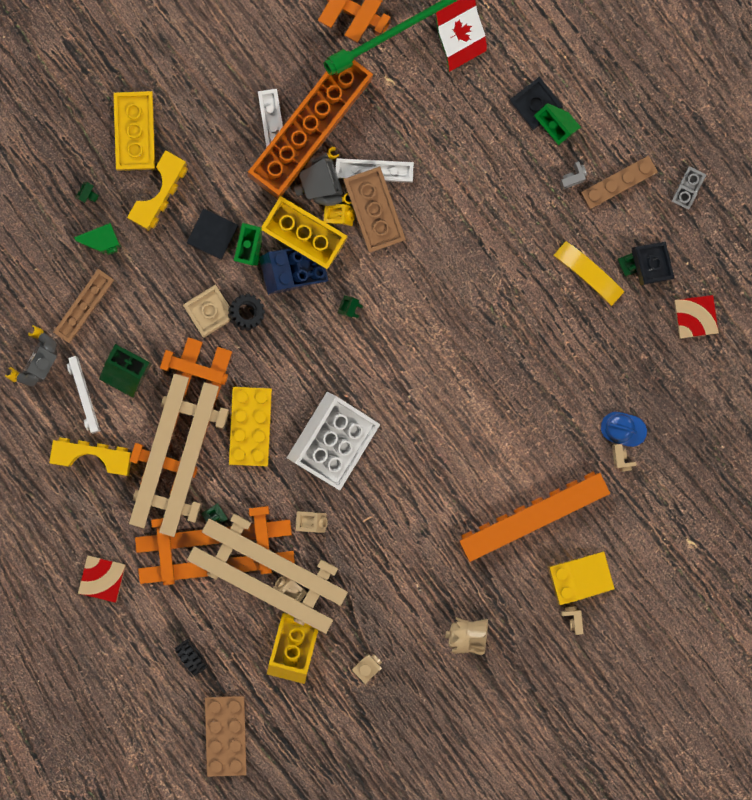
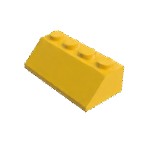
(304, 232)

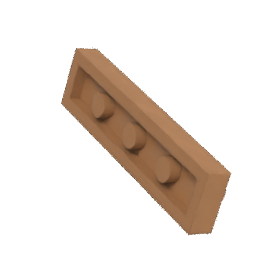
(619, 182)
(83, 306)

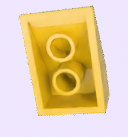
(581, 578)
(292, 650)

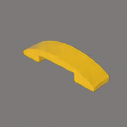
(589, 272)

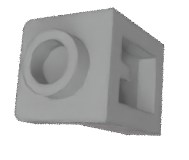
(570, 179)

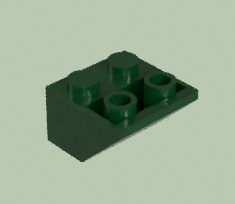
(124, 370)

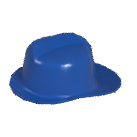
(623, 429)

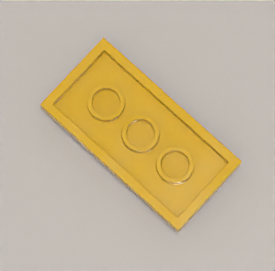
(134, 130)
(250, 426)

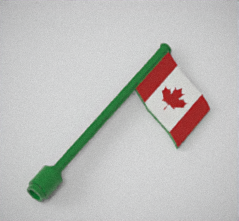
(456, 26)

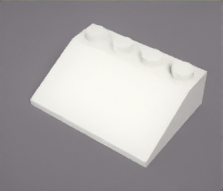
(333, 440)

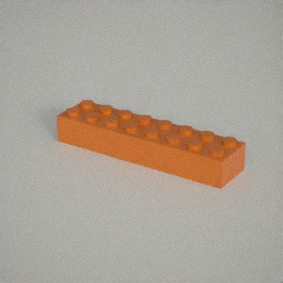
(308, 128)

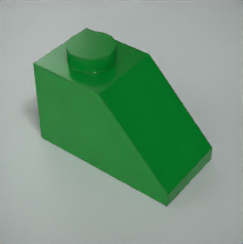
(557, 123)
(100, 239)
(249, 245)

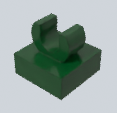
(86, 193)
(627, 265)
(348, 307)
(216, 514)

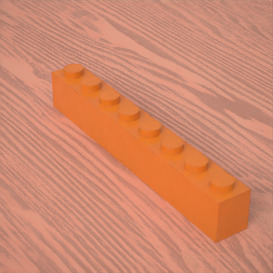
(534, 517)

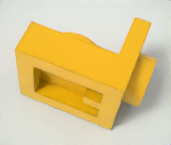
(339, 214)

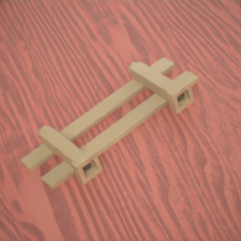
(202, 414)
(234, 540)

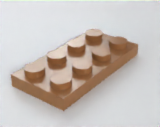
(374, 209)
(225, 736)

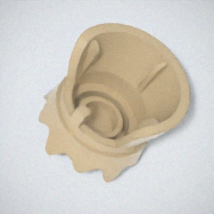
(468, 636)

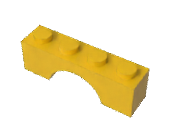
(146, 212)
(67, 453)

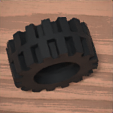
(254, 304)
(191, 657)

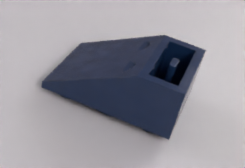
(290, 270)

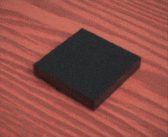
(532, 100)
(212, 234)
(652, 263)

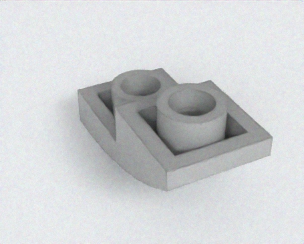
(688, 187)

